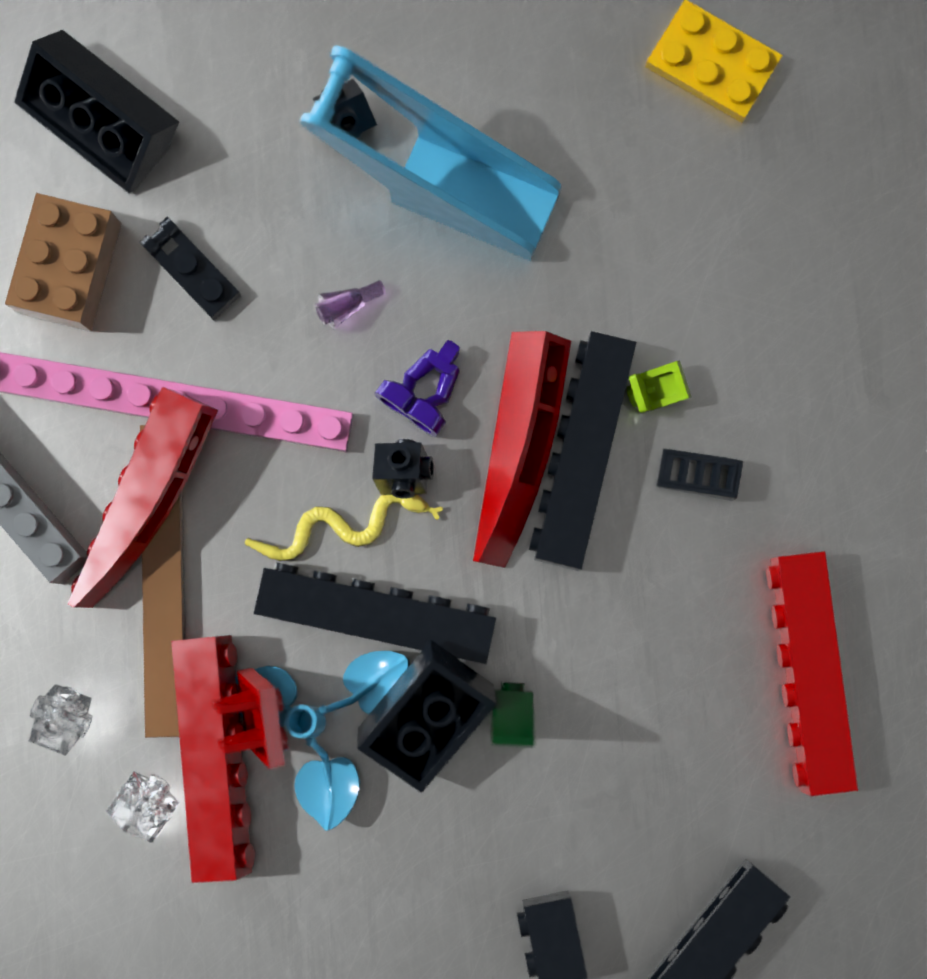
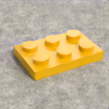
(713, 60)

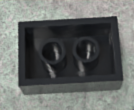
(426, 716)

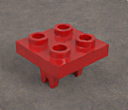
(260, 709)

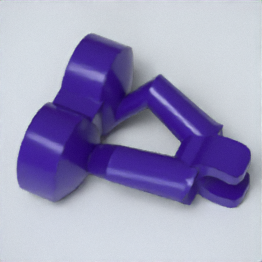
(421, 411)

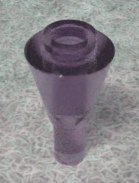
(340, 305)

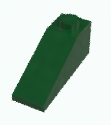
(513, 716)

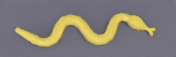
(341, 527)

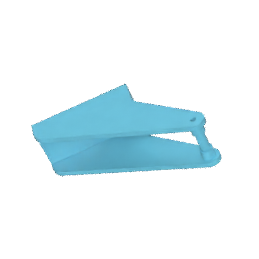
(453, 169)

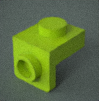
(658, 387)

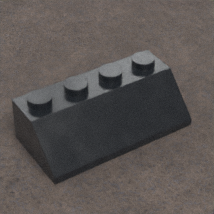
(94, 109)

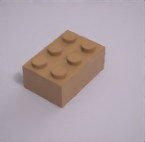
(63, 262)

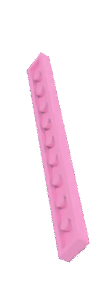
(134, 395)

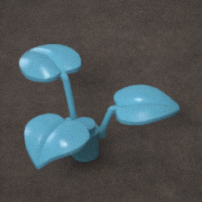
(332, 786)

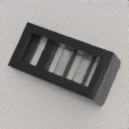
(732, 482)

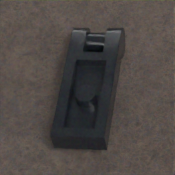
(191, 269)

